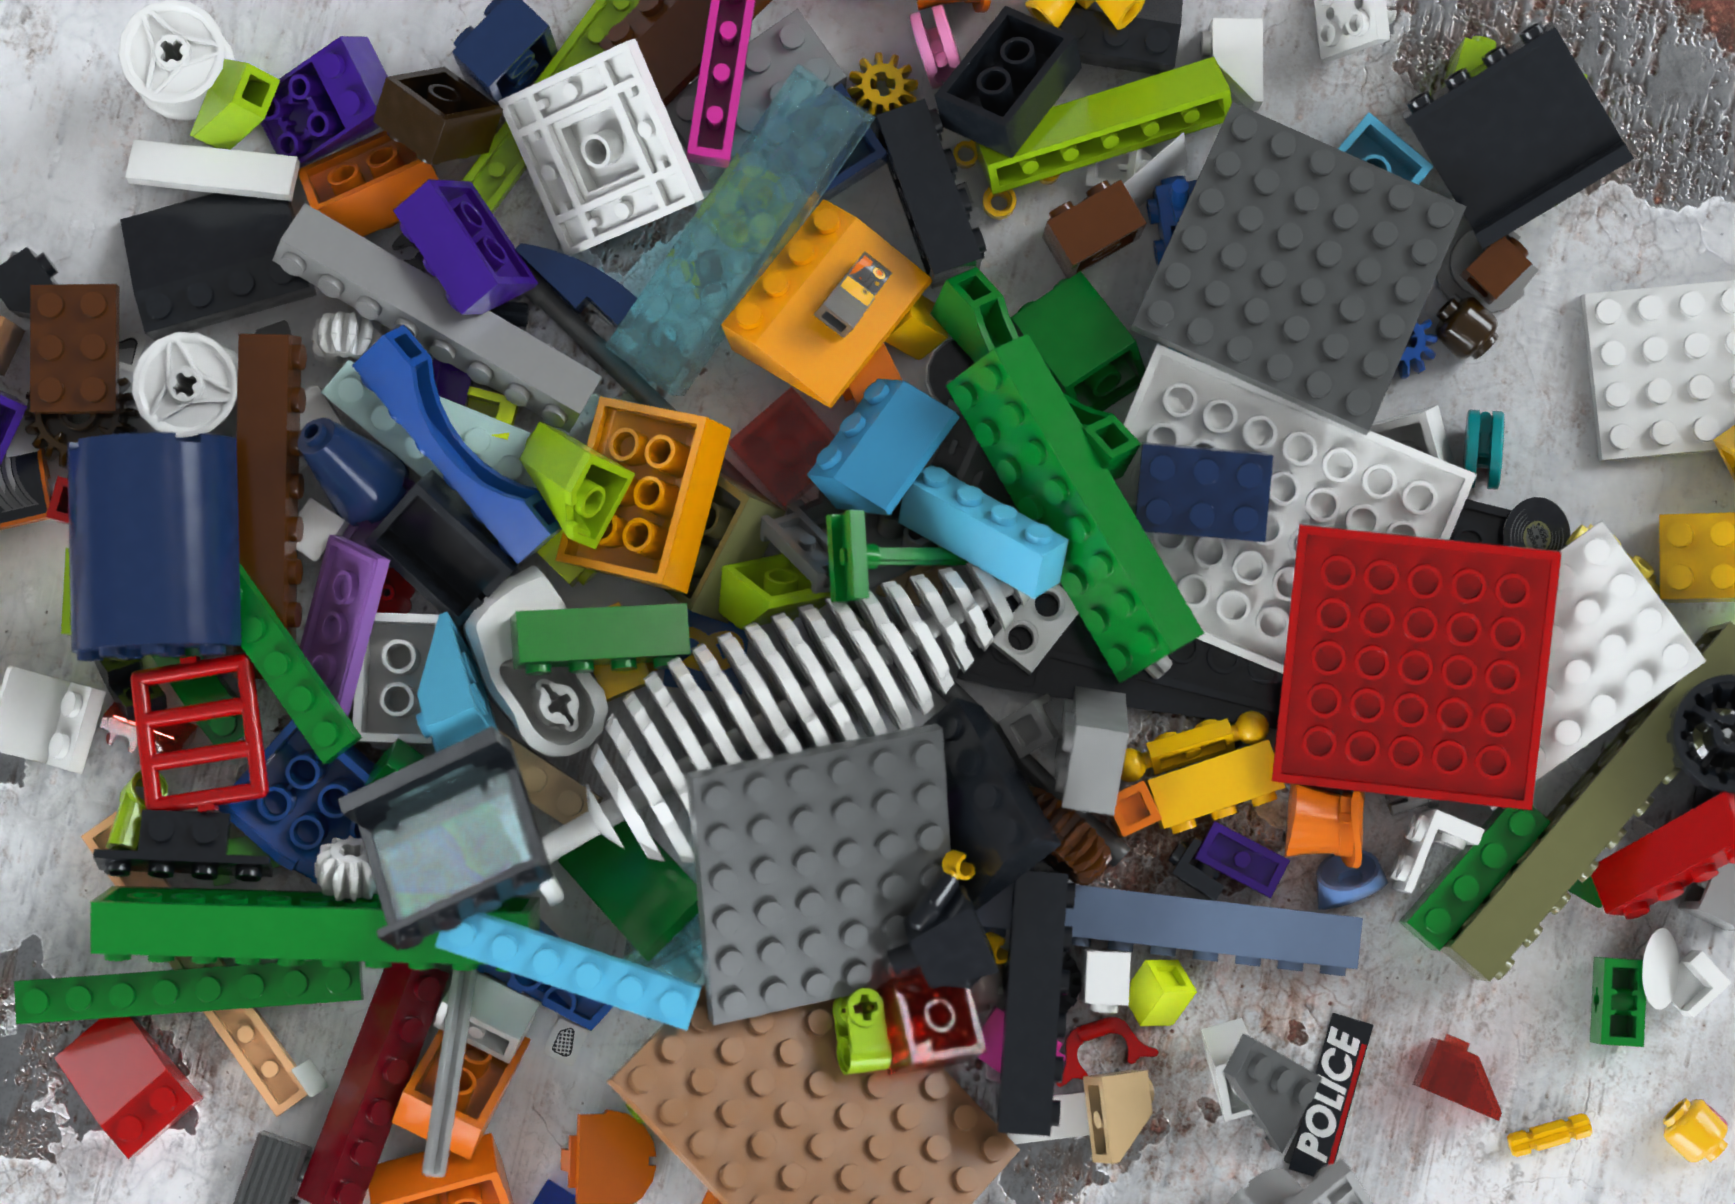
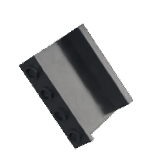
(1517, 133)

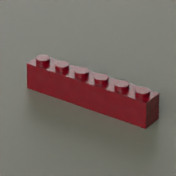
(373, 1085)

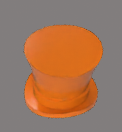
(1325, 823)

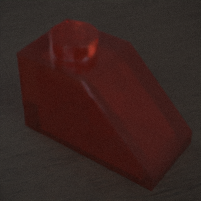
(1457, 1076)

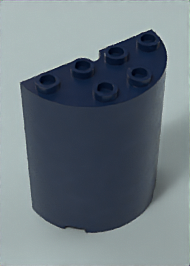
(153, 545)

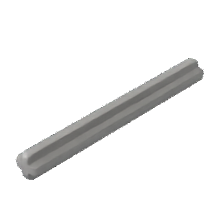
(449, 1073)

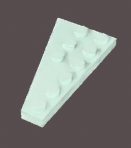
(473, 427)

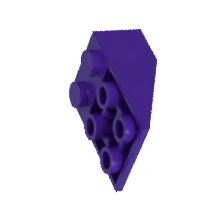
(326, 100)

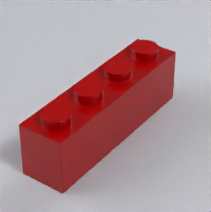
(1668, 859)

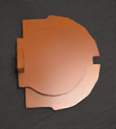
(609, 1159)

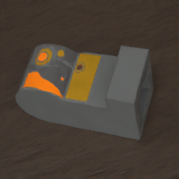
(853, 295)

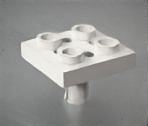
(1352, 25)

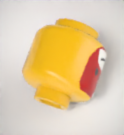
(1695, 1130)

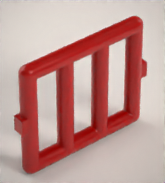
(251, 747)

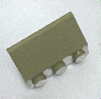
(728, 538)

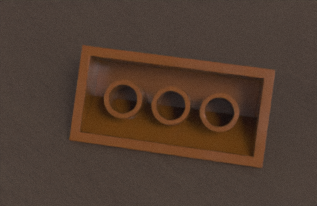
(669, 38)

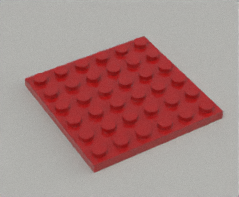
(1416, 666)

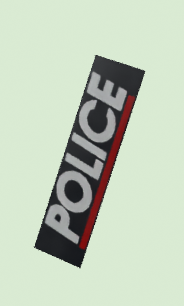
(1329, 1110)

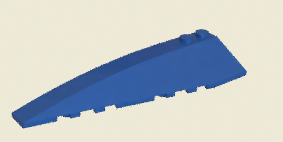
(306, 813)

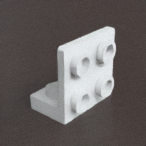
(48, 718)
(1421, 832)

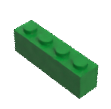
(599, 637)
(1473, 875)

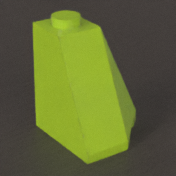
(575, 482)

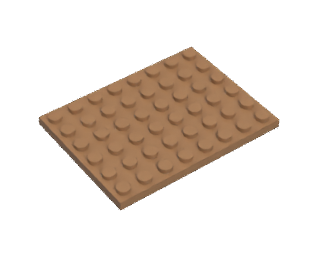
(777, 1121)

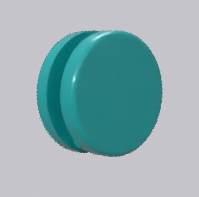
(1484, 445)

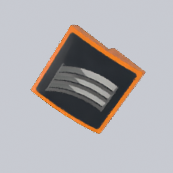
(24, 489)

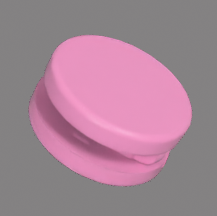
(936, 46)

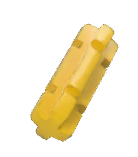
(1549, 1135)

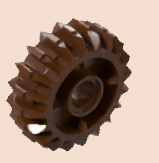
(1082, 849)

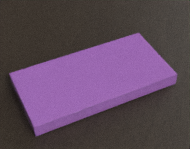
(343, 615)

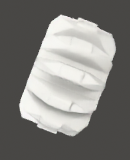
(343, 337)
(345, 870)

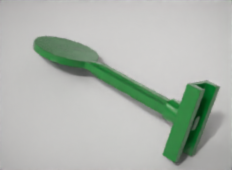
(853, 557)

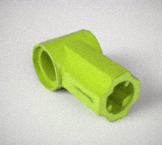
(127, 822)

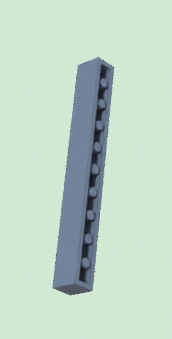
(1200, 926)

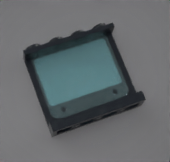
(449, 837)

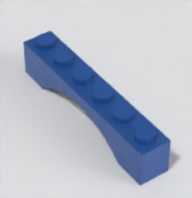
(403, 379)

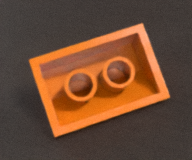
(365, 183)
(465, 1182)

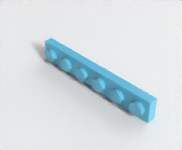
(573, 968)

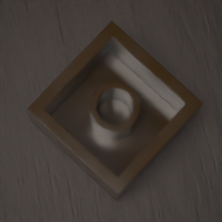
(437, 115)

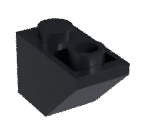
(19, 273)

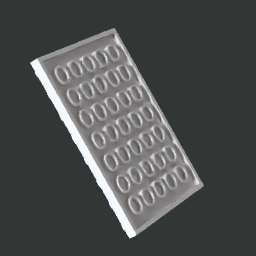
(1318, 479)

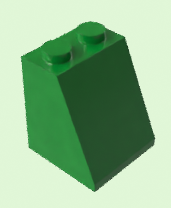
(1082, 343)

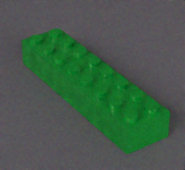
(1062, 483)

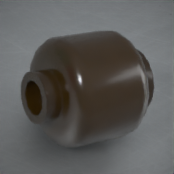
(1466, 327)

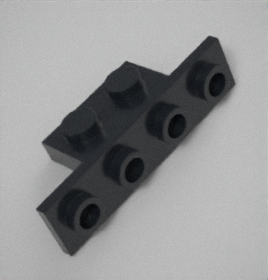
(186, 845)

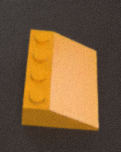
(776, 316)
(668, 501)

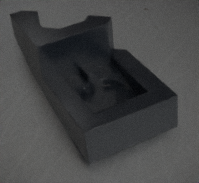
(117, 680)

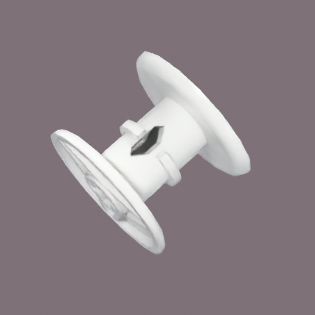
(156, 41)
(187, 386)

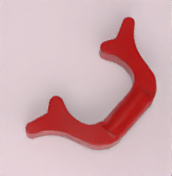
(1094, 1030)

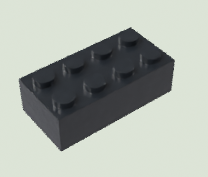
(928, 191)

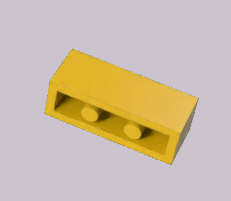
(1215, 786)

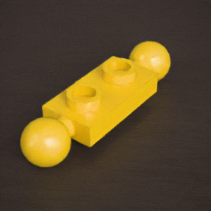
(1203, 742)

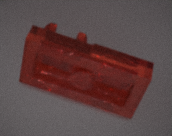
(166, 738)

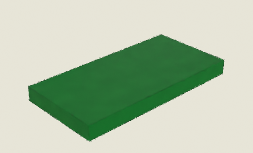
(638, 894)

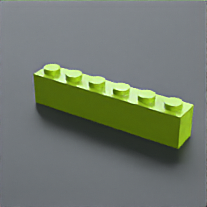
(1113, 124)

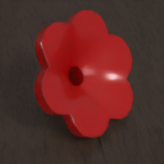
(400, 594)

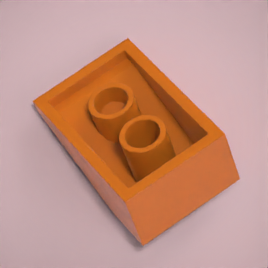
(479, 1094)

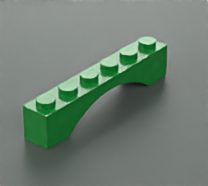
(979, 322)

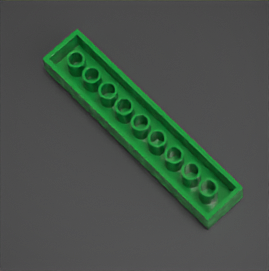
(265, 926)

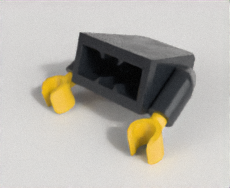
(948, 934)

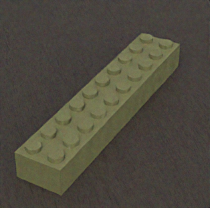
(1584, 824)

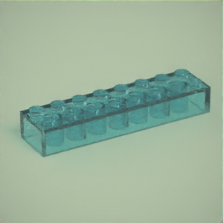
(740, 229)

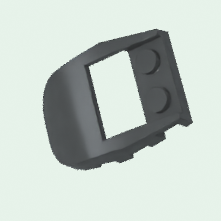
(806, 546)

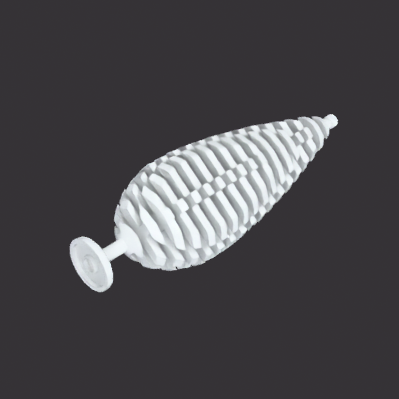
(796, 704)

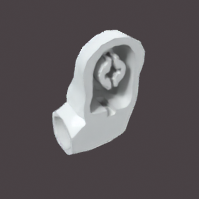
(550, 711)

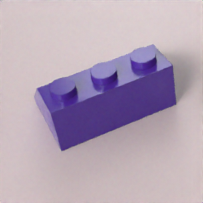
(464, 246)

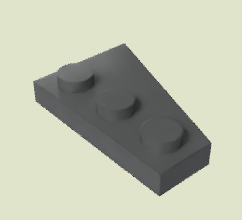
(1271, 1087)

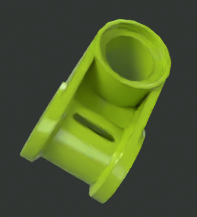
(861, 1036)

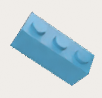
(881, 447)

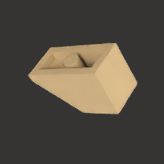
(1117, 1111)

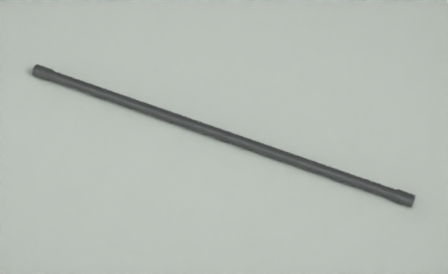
(645, 394)

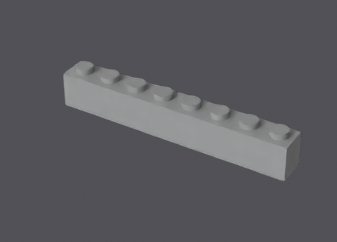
(400, 294)

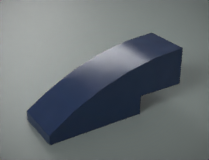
(579, 282)

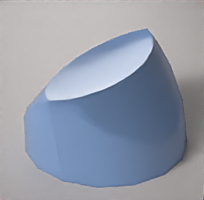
(1345, 885)

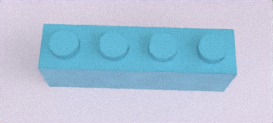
(984, 531)

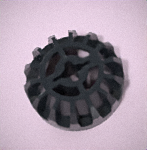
(1693, 713)

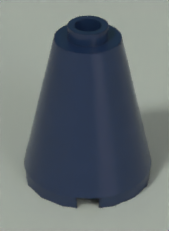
(354, 472)

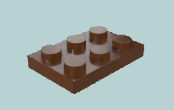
(74, 349)

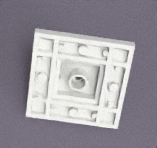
(601, 148)

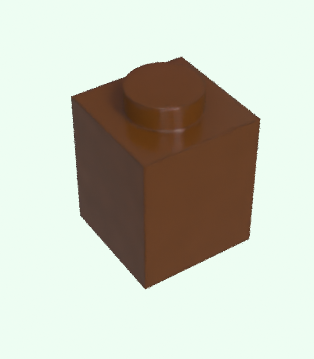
(1497, 268)

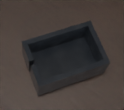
(442, 548)

